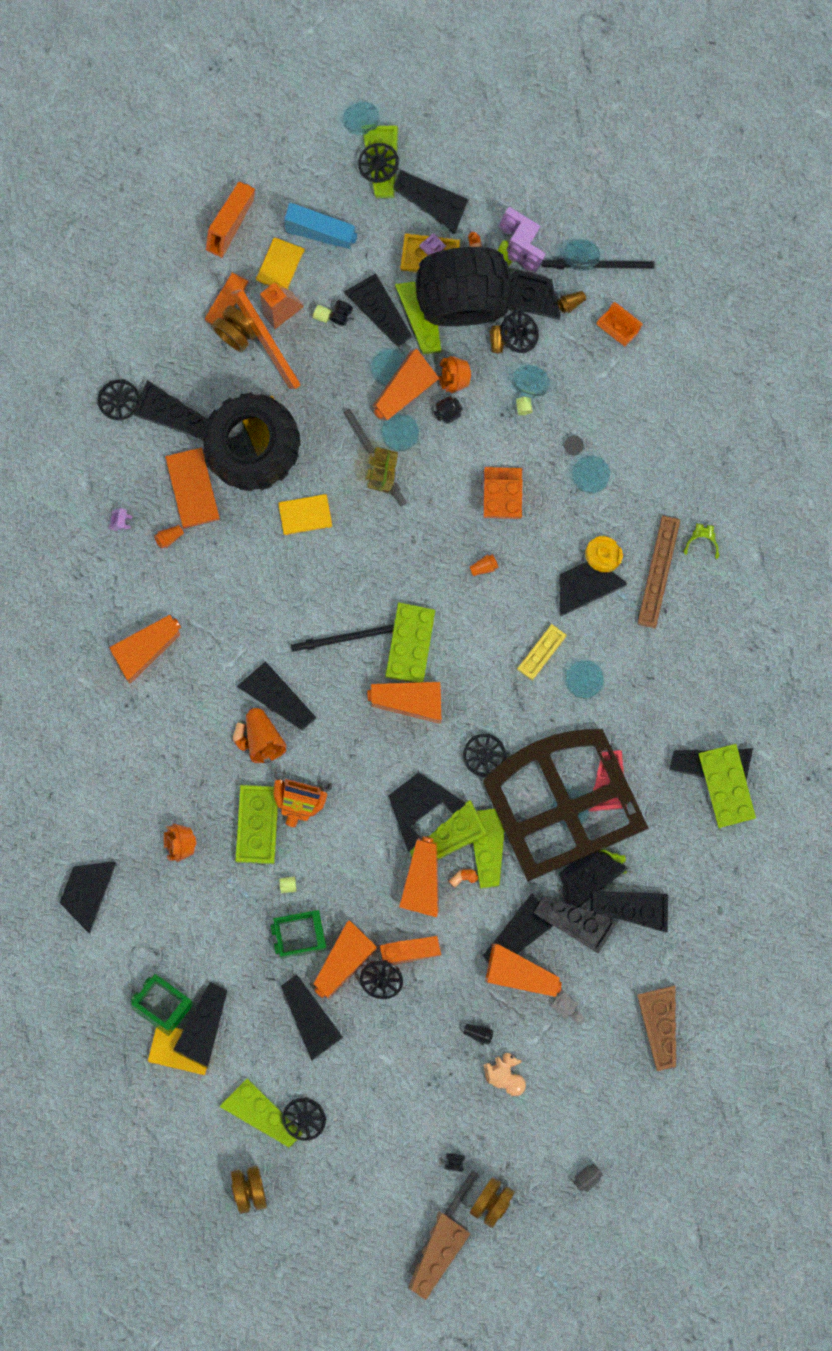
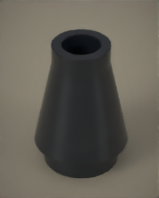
(479, 1033)

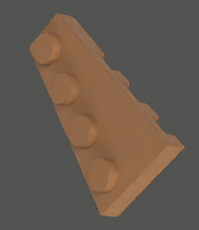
(658, 1015)
(440, 1251)

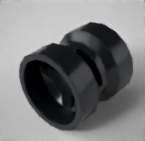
(341, 313)

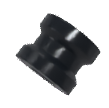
(454, 1162)

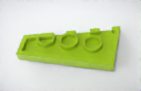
(389, 136)
(458, 831)
(489, 850)

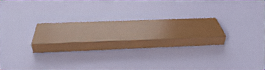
(658, 572)

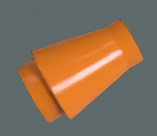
(167, 536)
(484, 565)

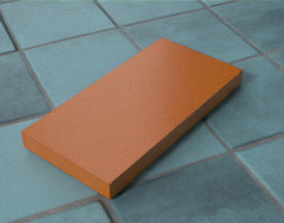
(192, 488)

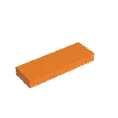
(225, 298)

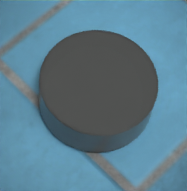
(573, 445)

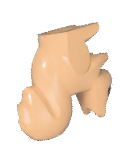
(501, 1076)

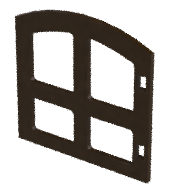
(567, 808)

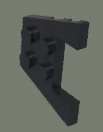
(416, 800)

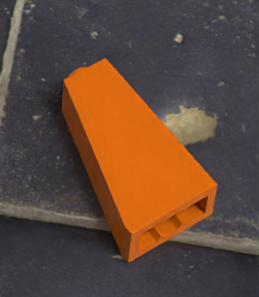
(229, 219)
(279, 304)
(406, 384)
(145, 646)
(409, 699)
(421, 885)
(345, 958)
(516, 972)

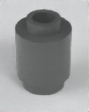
(588, 1177)

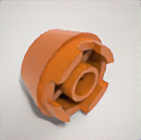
(455, 374)
(179, 842)

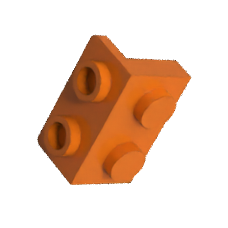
(620, 324)

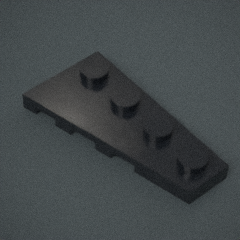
(164, 410)
(270, 690)
(637, 908)
(312, 1021)
(201, 1030)

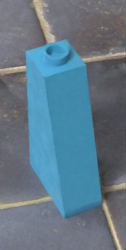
(319, 227)

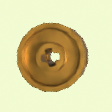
(234, 329)
(249, 1189)
(492, 1202)

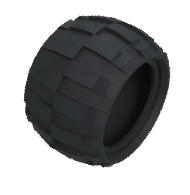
(464, 286)
(272, 463)

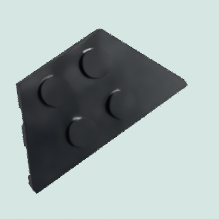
(534, 295)
(584, 585)
(588, 875)
(86, 892)

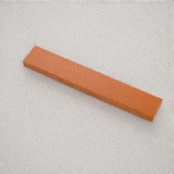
(265, 339)

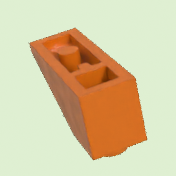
(410, 950)

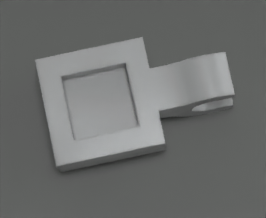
(566, 1006)

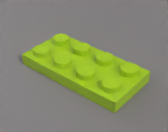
(410, 643)
(727, 785)
(256, 825)

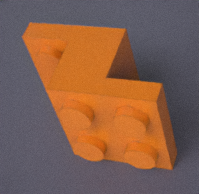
(503, 493)

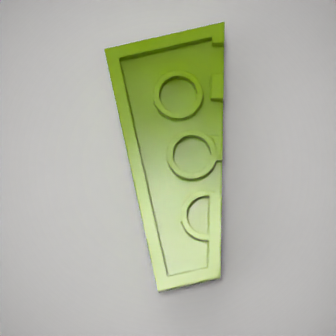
(424, 331)
(259, 1112)

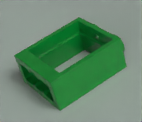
(275, 928)
(175, 1018)

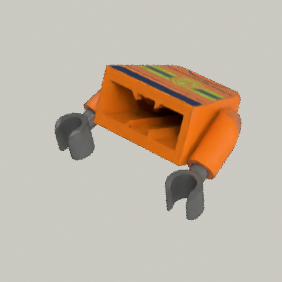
(298, 799)

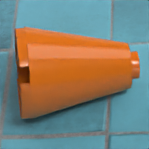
(263, 737)

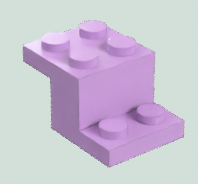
(523, 234)

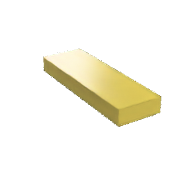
(541, 652)

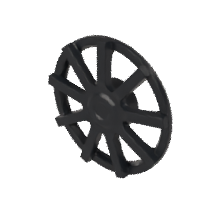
(378, 162)
(519, 332)
(118, 399)
(484, 754)
(381, 979)
(304, 1118)

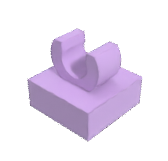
(432, 245)
(118, 520)

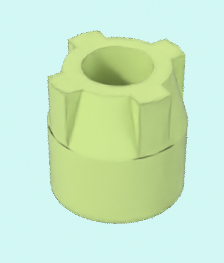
(322, 314)
(524, 406)
(288, 885)

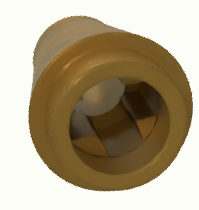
(570, 301)
(497, 344)

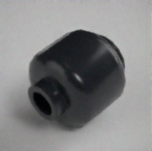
(448, 409)

